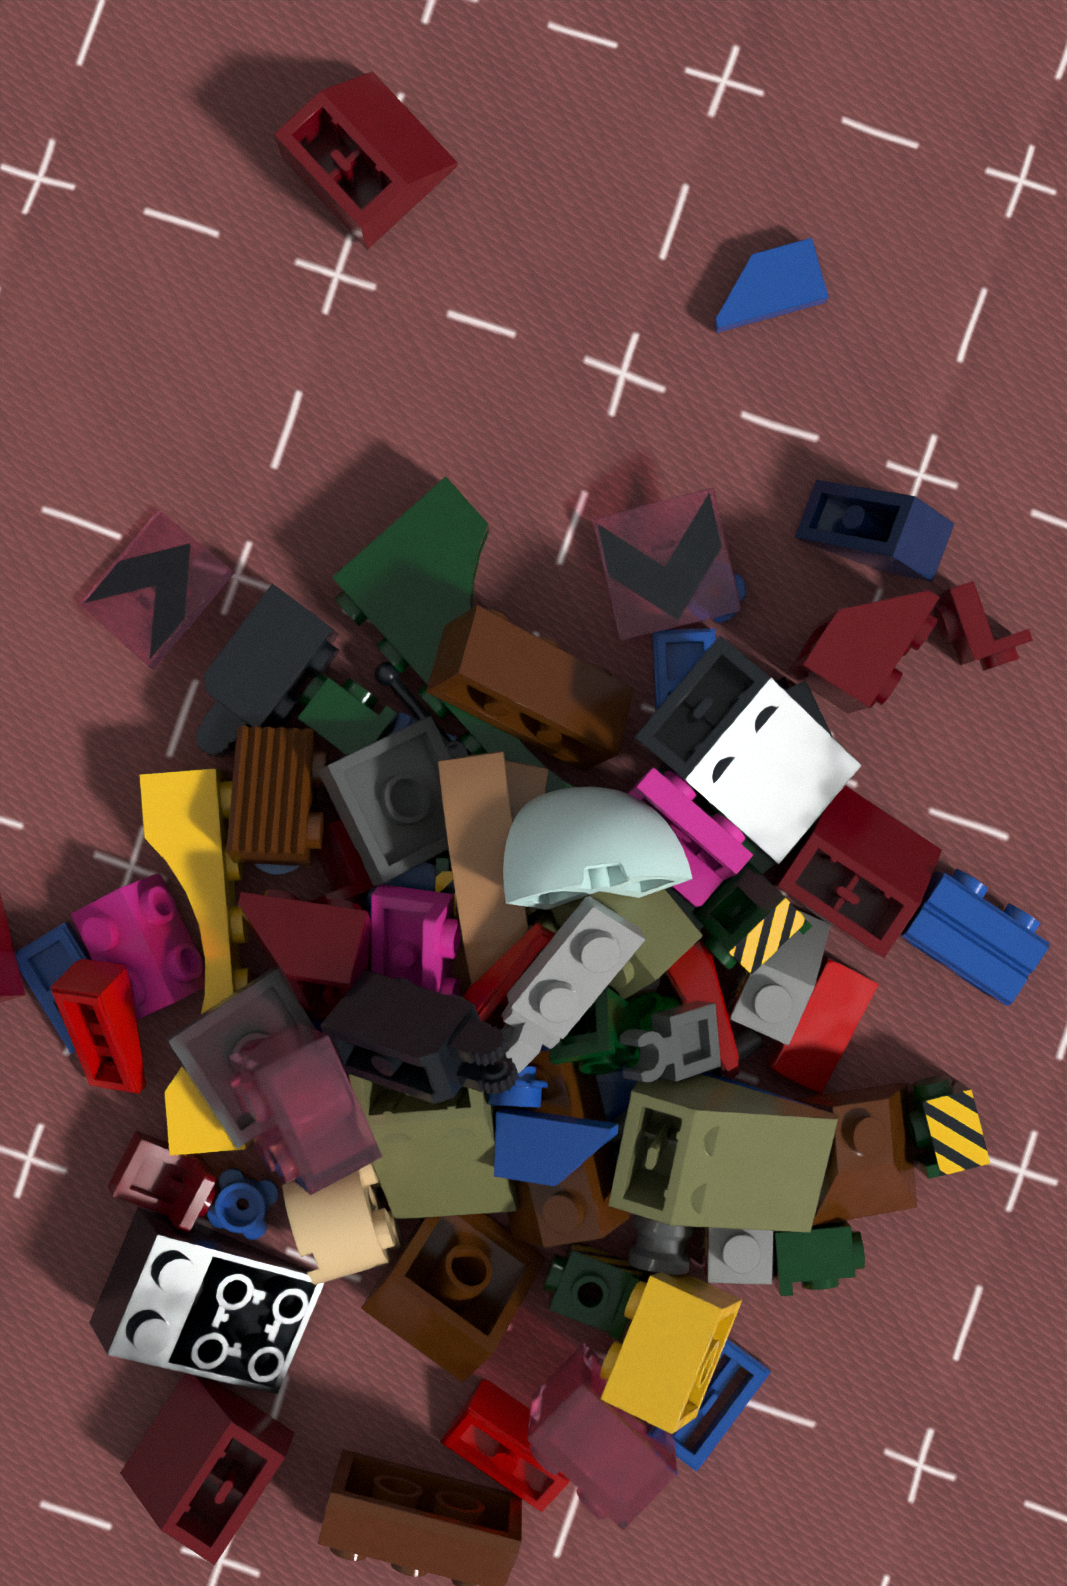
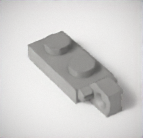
(567, 979)

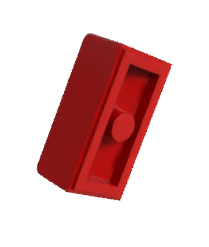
(824, 1027)
(493, 1438)

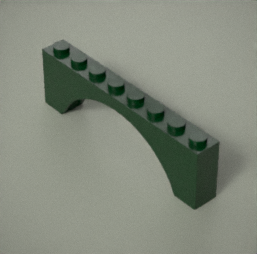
(419, 581)

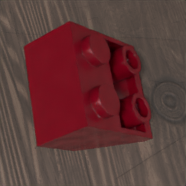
(363, 155)
(857, 647)
(859, 871)
(311, 944)
(205, 1464)

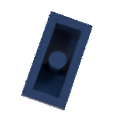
(876, 529)

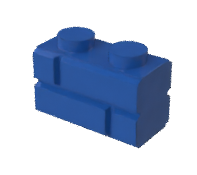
(975, 938)

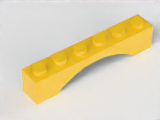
(189, 828)

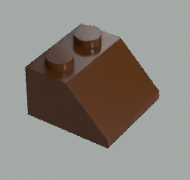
(454, 1289)

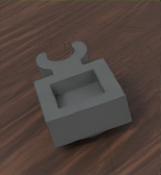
(679, 1046)

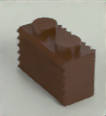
(275, 796)

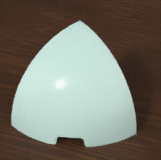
(586, 844)

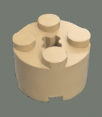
(342, 1225)

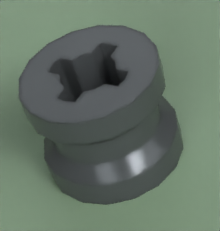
(660, 1247)

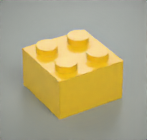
(668, 1349)

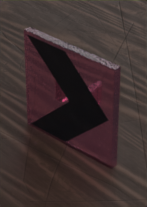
(667, 564)
(156, 589)

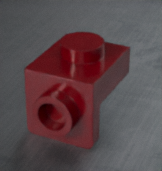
(965, 624)
(342, 866)
(164, 1182)

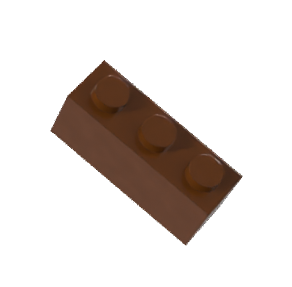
(530, 688)

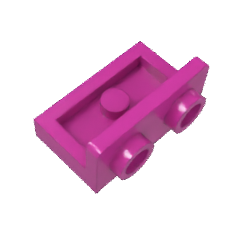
(709, 843)
(148, 936)
(415, 937)

